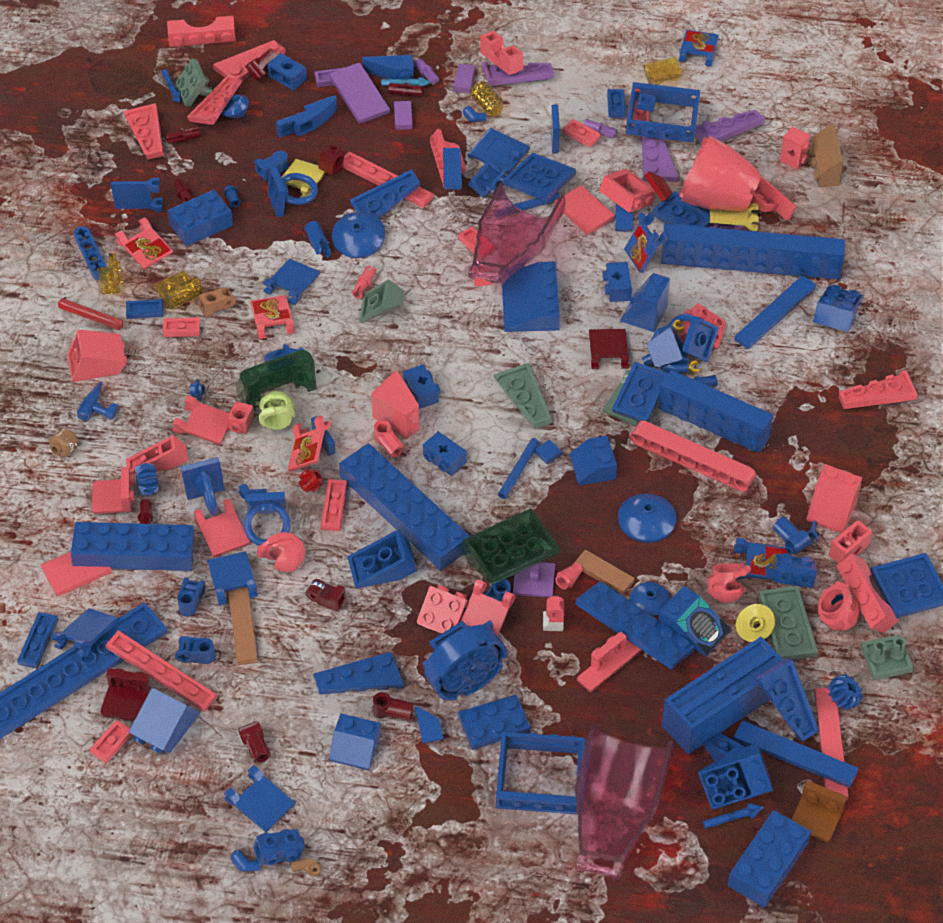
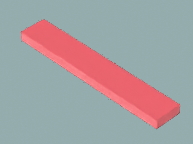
(379, 176)
(161, 671)
(829, 732)

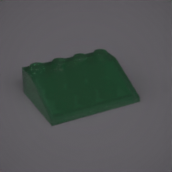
(509, 547)

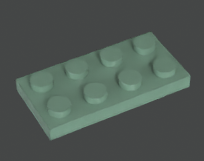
(792, 631)

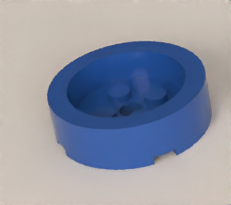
(465, 662)

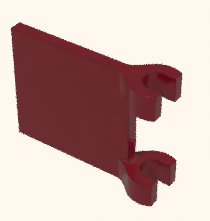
(608, 344)

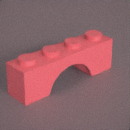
(219, 31)
(874, 609)

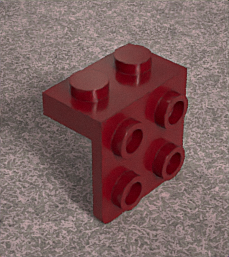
(125, 694)

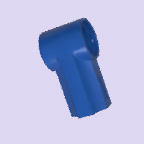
(794, 539)

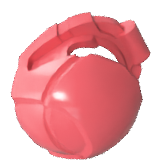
(288, 554)
(723, 584)
(842, 614)

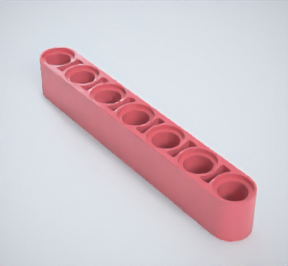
(693, 455)

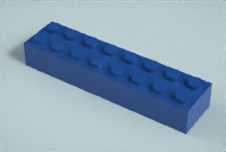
(404, 506)

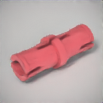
(364, 282)

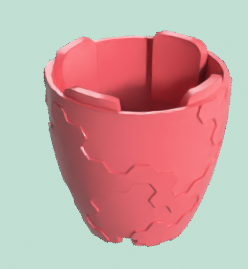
(720, 178)

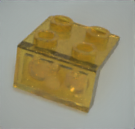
(178, 289)

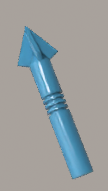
(419, 82)

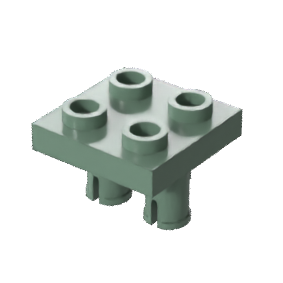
(192, 83)
(886, 657)

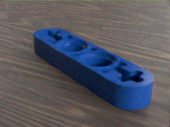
(89, 253)

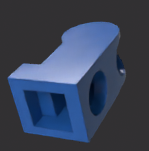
(278, 159)

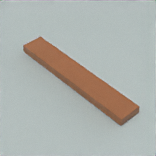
(242, 626)

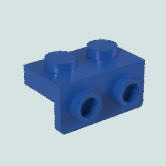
(486, 178)
(795, 570)

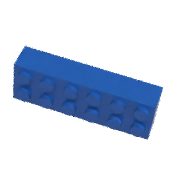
(715, 411)
(133, 546)

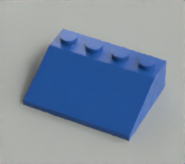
(532, 299)

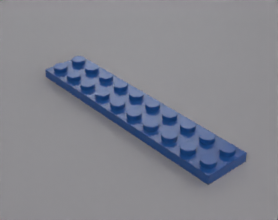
(71, 672)

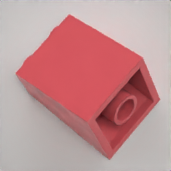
(95, 355)
(396, 405)
(834, 498)

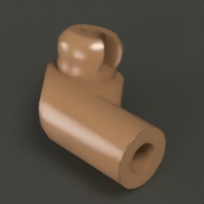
(308, 865)

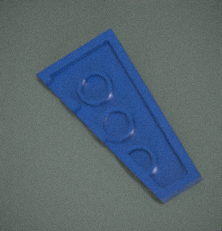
(387, 195)
(368, 673)
(788, 696)

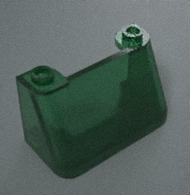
(291, 368)

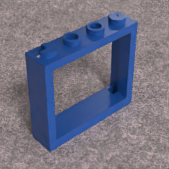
(664, 95)
(536, 801)

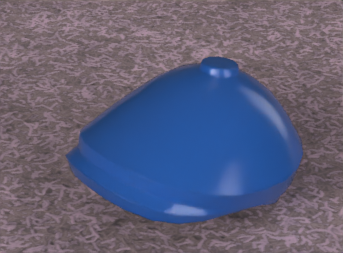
(236, 107)

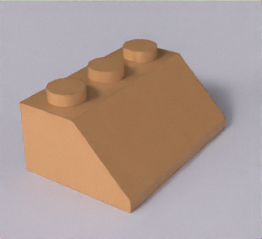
(826, 157)

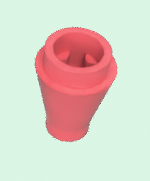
(568, 576)

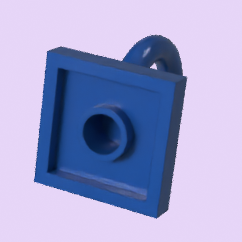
(279, 192)
(699, 337)
(203, 480)
(265, 504)

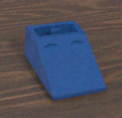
(837, 308)
(736, 777)

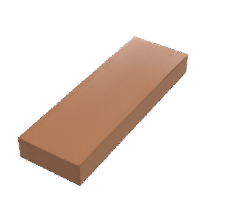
(605, 572)

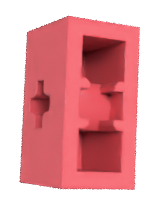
(795, 148)
(851, 541)

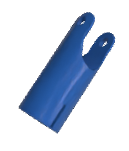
(317, 238)

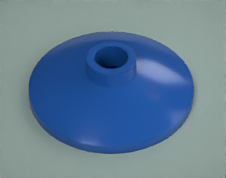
(653, 604)

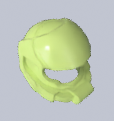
(276, 410)

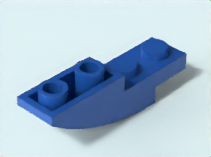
(312, 117)

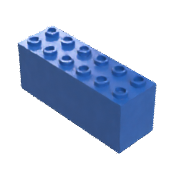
(719, 696)

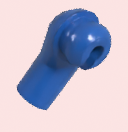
(472, 115)
(243, 863)

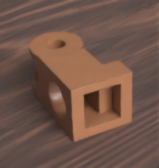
(216, 301)

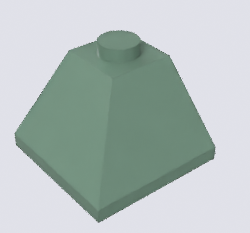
(381, 300)

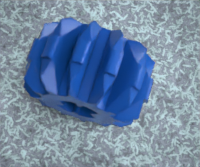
(146, 479)
(845, 692)

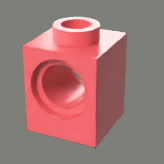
(240, 417)

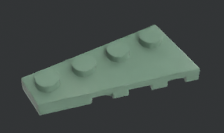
(524, 392)

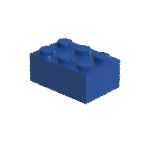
(200, 217)

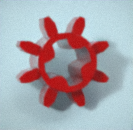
(310, 480)

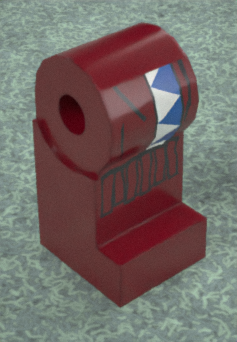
(326, 594)

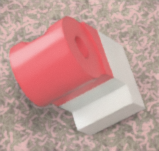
(554, 615)

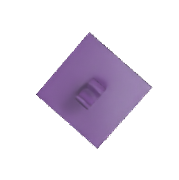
(535, 581)

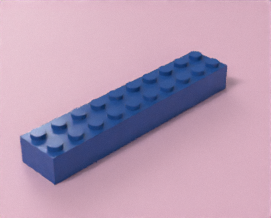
(753, 251)

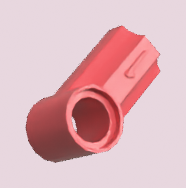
(387, 439)

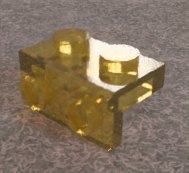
(662, 70)
(110, 276)

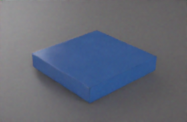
(555, 128)

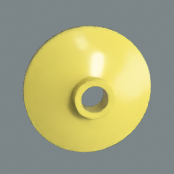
(750, 617)

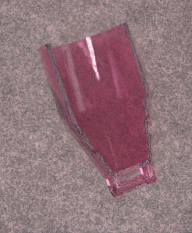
(509, 238)
(616, 799)

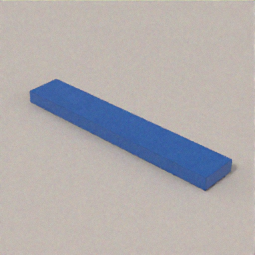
(775, 312)
(796, 754)

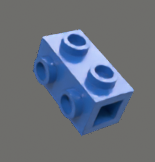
(278, 847)

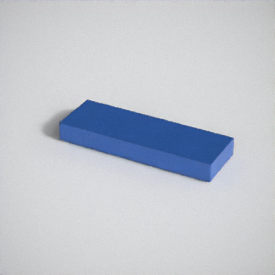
(452, 168)
(37, 640)

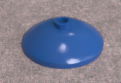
(361, 241)
(644, 524)

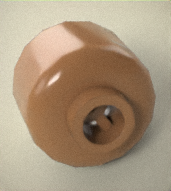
(63, 442)

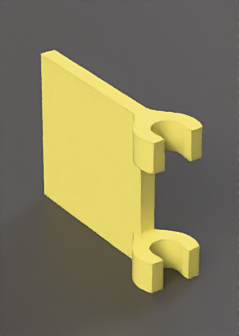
(308, 169)
(736, 218)

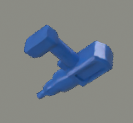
(90, 404)

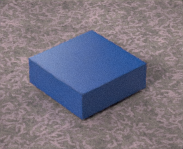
(646, 102)
(548, 451)

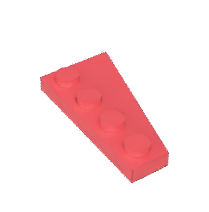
(236, 64)
(213, 105)
(146, 128)
(887, 391)

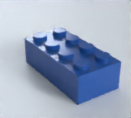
(769, 858)

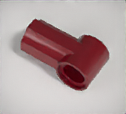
(258, 66)
(393, 707)
(253, 738)

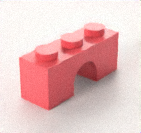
(508, 59)

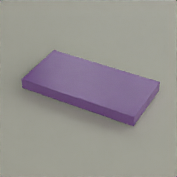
(359, 93)

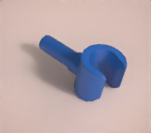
(244, 489)
(812, 533)

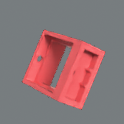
(613, 188)

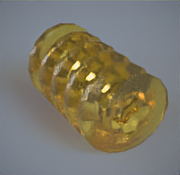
(487, 98)

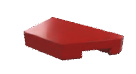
(659, 185)

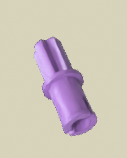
(426, 71)
(601, 128)

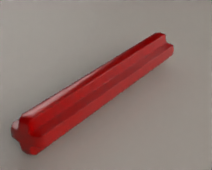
(91, 314)

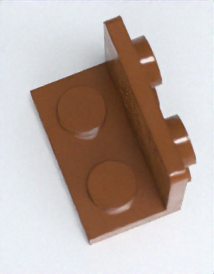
(819, 810)

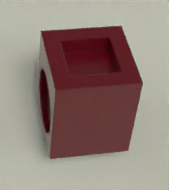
(331, 159)

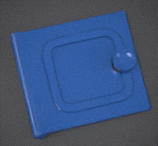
(498, 150)

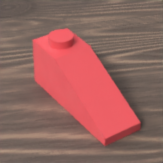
(163, 455)

